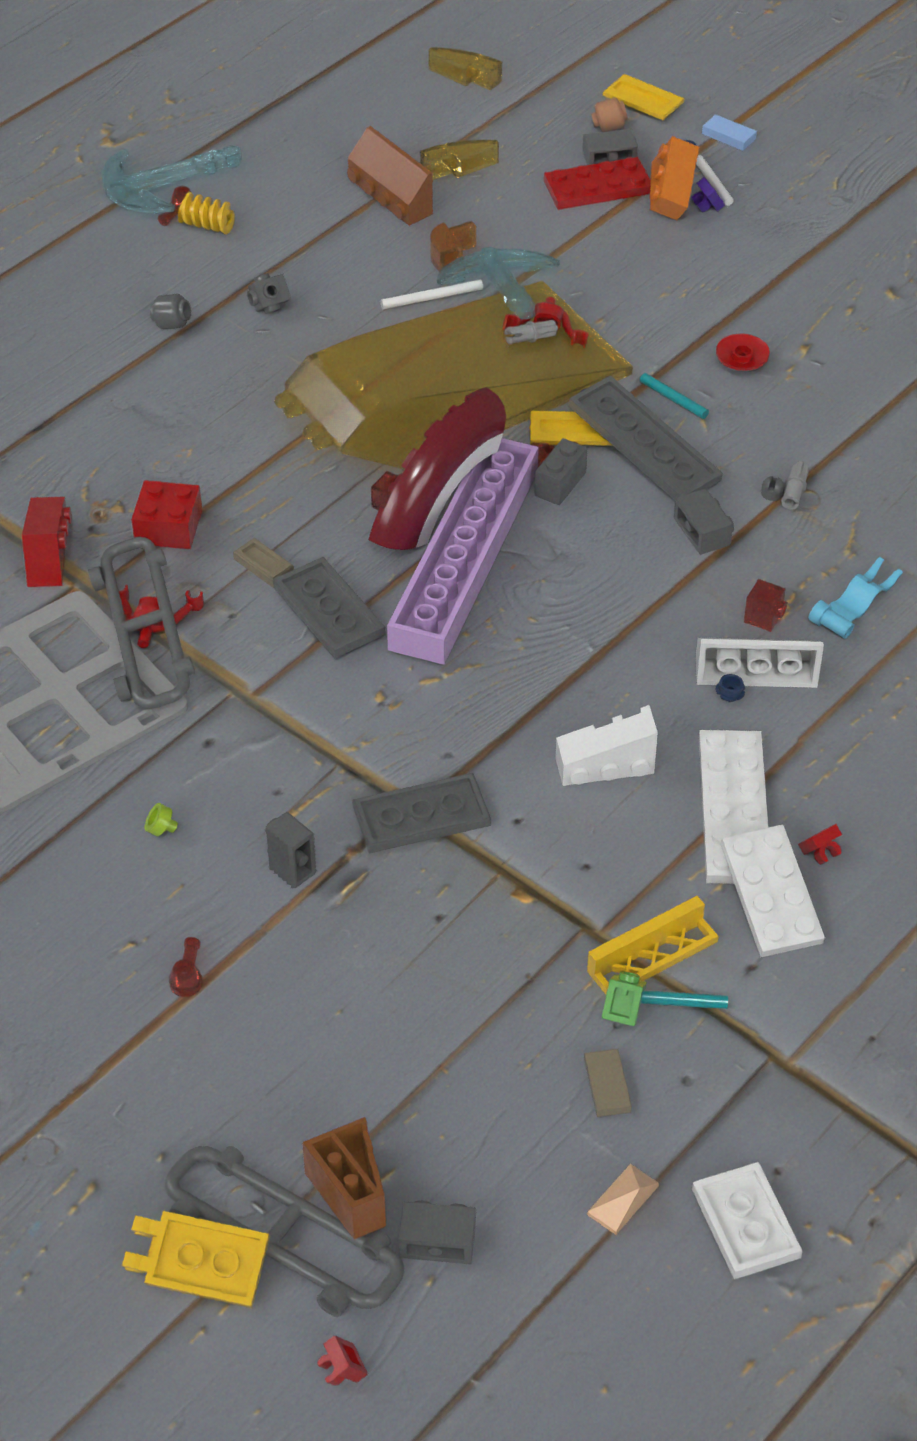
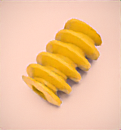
(206, 214)

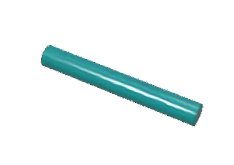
(674, 395)
(684, 999)

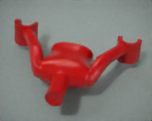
(550, 311)
(150, 604)

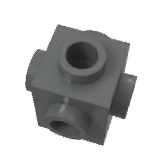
(268, 292)

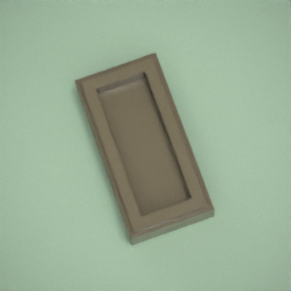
(262, 561)
(607, 1082)

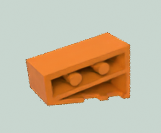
(673, 177)

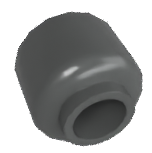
(170, 311)

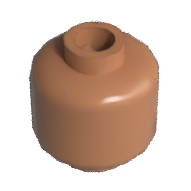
(609, 115)

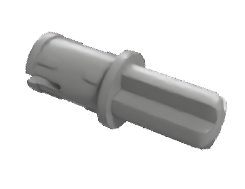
(531, 331)
(795, 485)

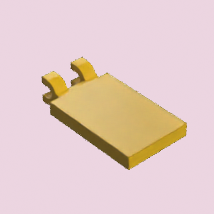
(200, 1257)

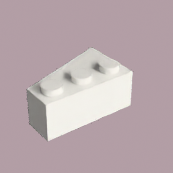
(609, 751)

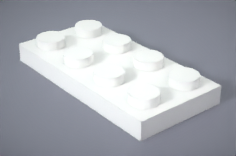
(772, 891)

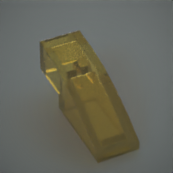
(466, 67)
(460, 157)

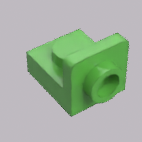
(624, 998)

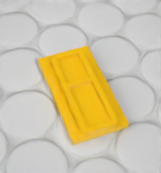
(644, 96)
(556, 425)

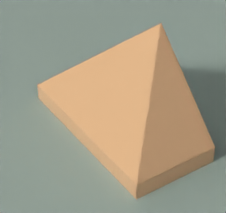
(623, 1199)

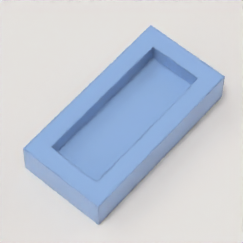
(729, 132)

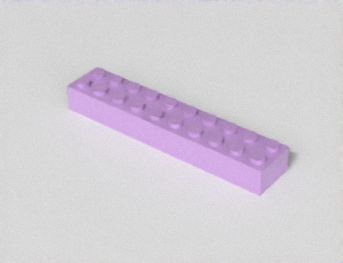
(462, 553)

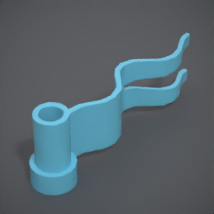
(853, 602)

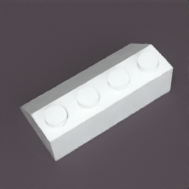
(759, 661)

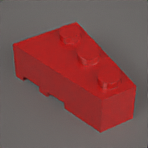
(45, 540)

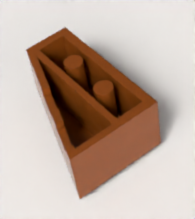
(347, 1176)

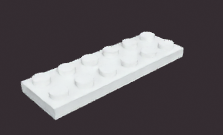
(731, 793)

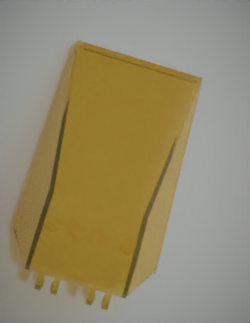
(393, 383)

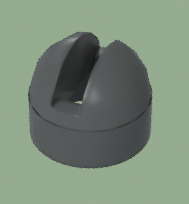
(777, 484)

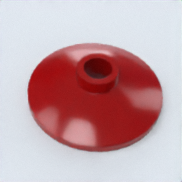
(742, 352)

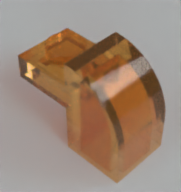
(449, 243)

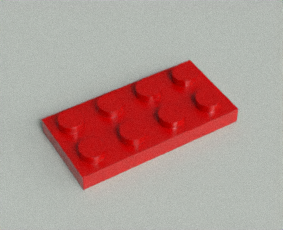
(597, 183)

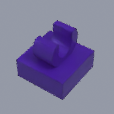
(707, 196)

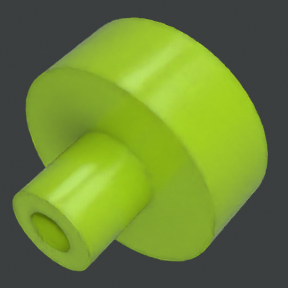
(160, 820)

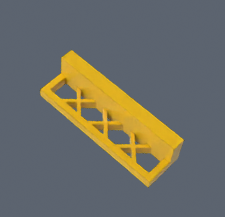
(648, 937)

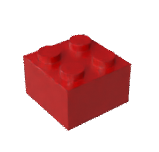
(167, 513)

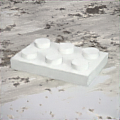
(746, 1220)

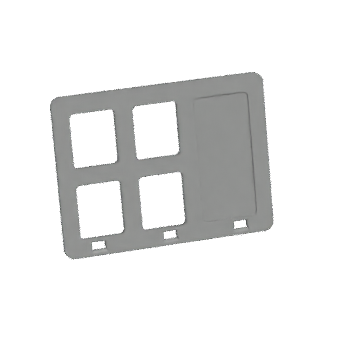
(19, 771)

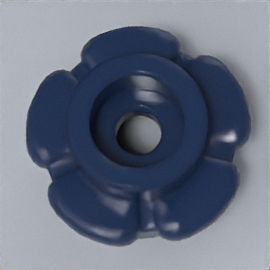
(730, 688)

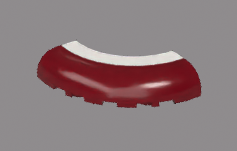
(434, 470)

